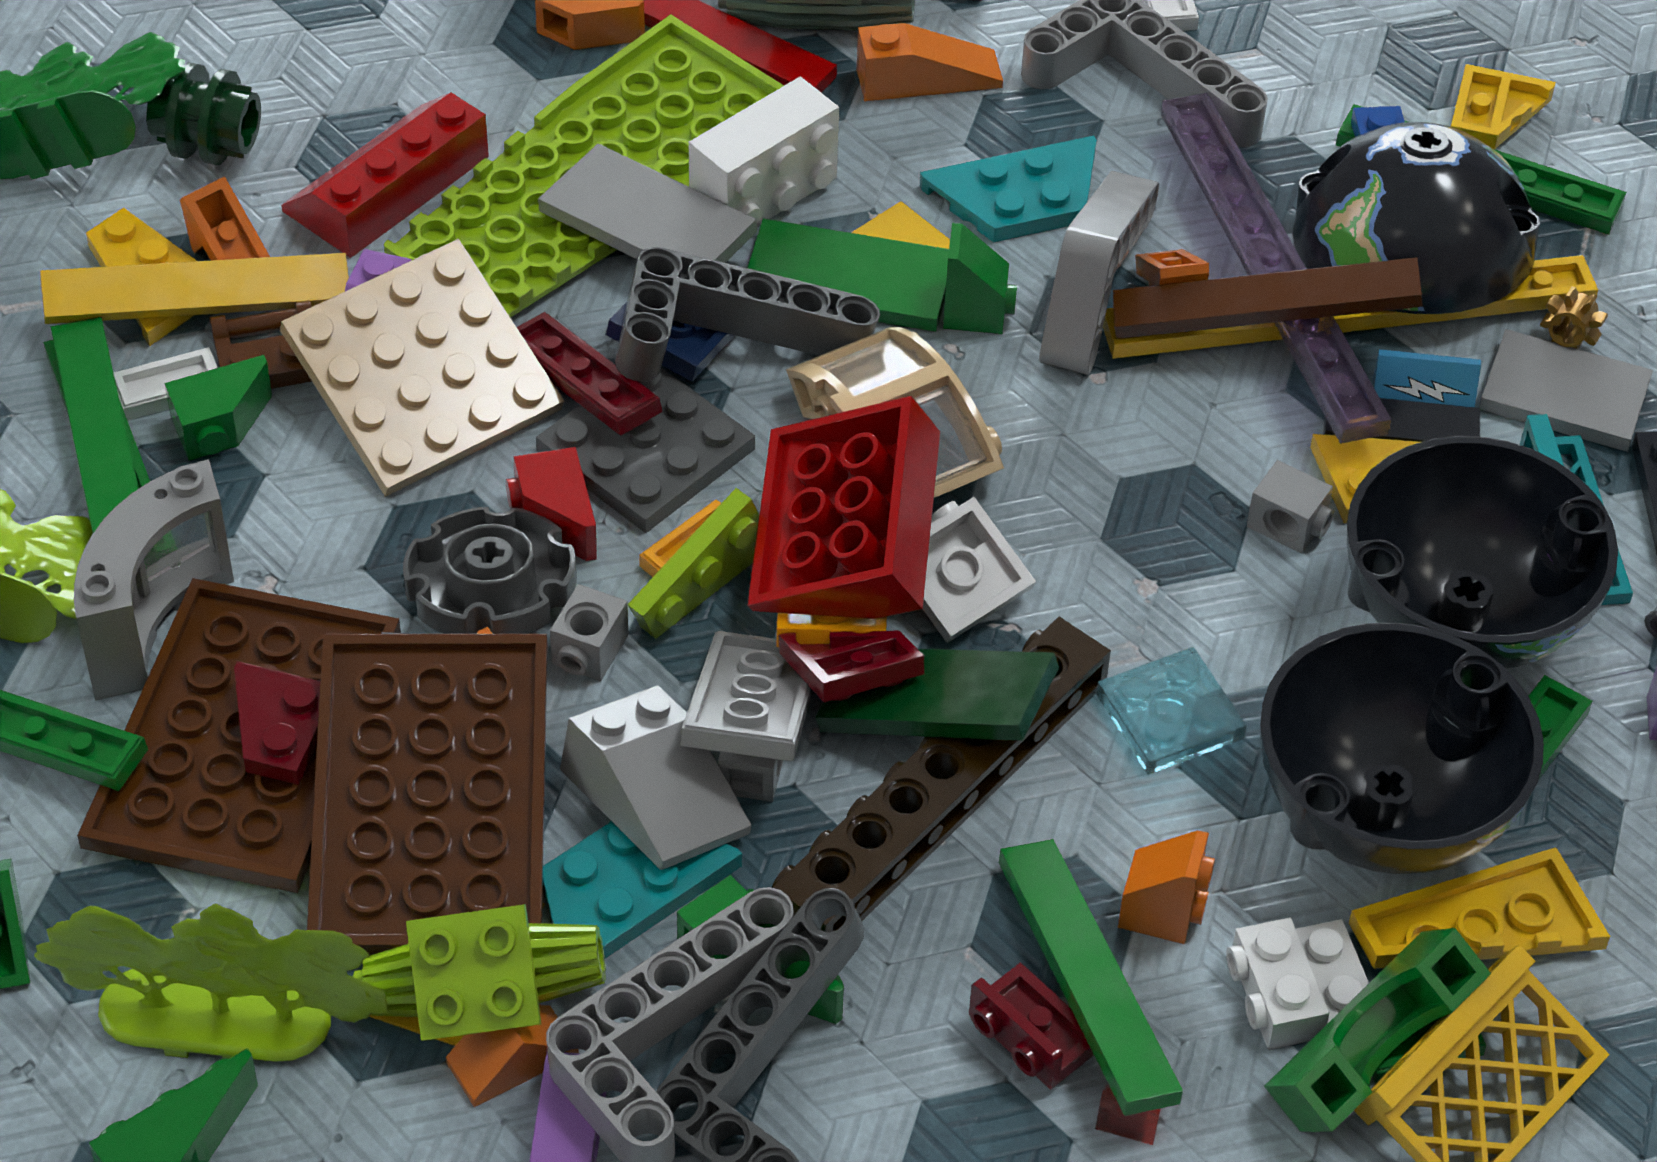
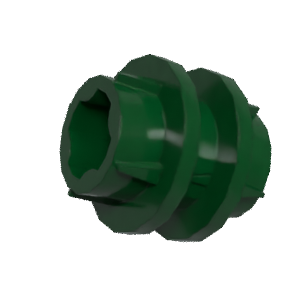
(205, 114)

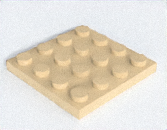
(421, 366)

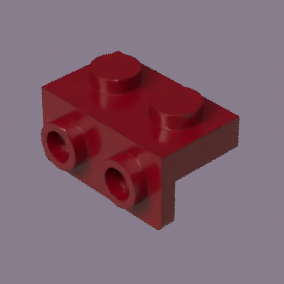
(1030, 1025)

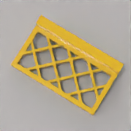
(1458, 1031)

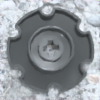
(489, 572)

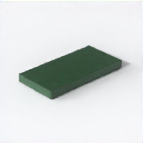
(957, 697)

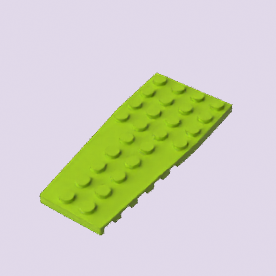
(636, 103)

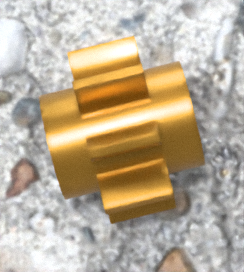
(1574, 319)

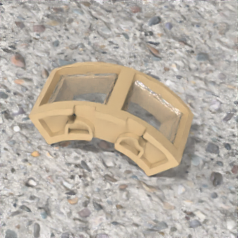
(898, 366)

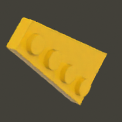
(1493, 909)

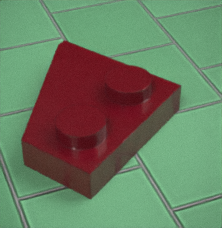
(852, 662)
(276, 721)

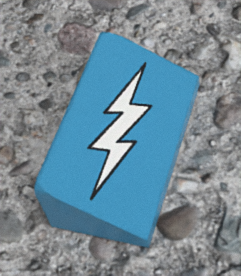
(1426, 378)

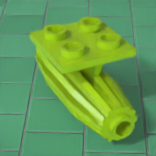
(483, 970)

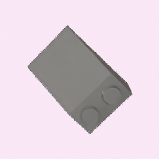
(648, 785)

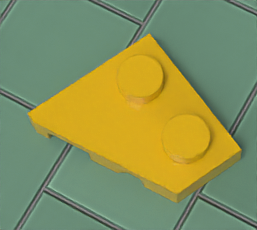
(1497, 103)

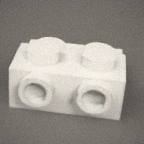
(969, 569)
(1294, 977)

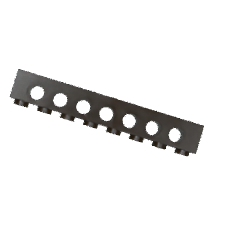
(939, 789)

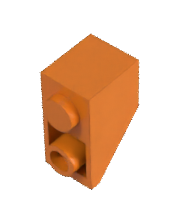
(590, 22)
(1167, 887)

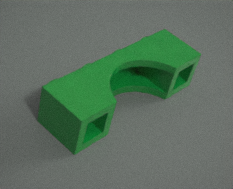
(1337, 1064)

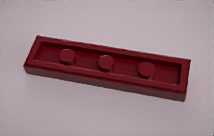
(589, 376)

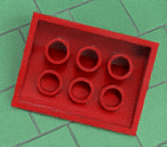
(847, 514)

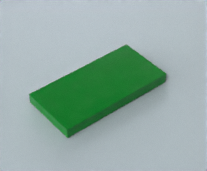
(896, 275)

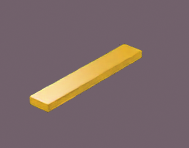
(191, 287)

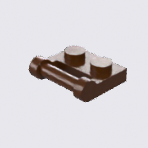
(282, 362)

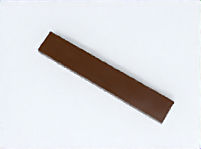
(1267, 298)

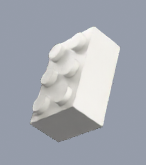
(769, 152)

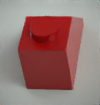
(556, 489)

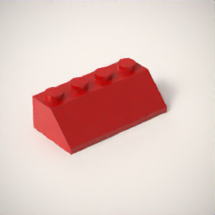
(392, 174)

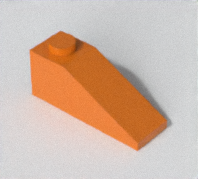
(920, 62)

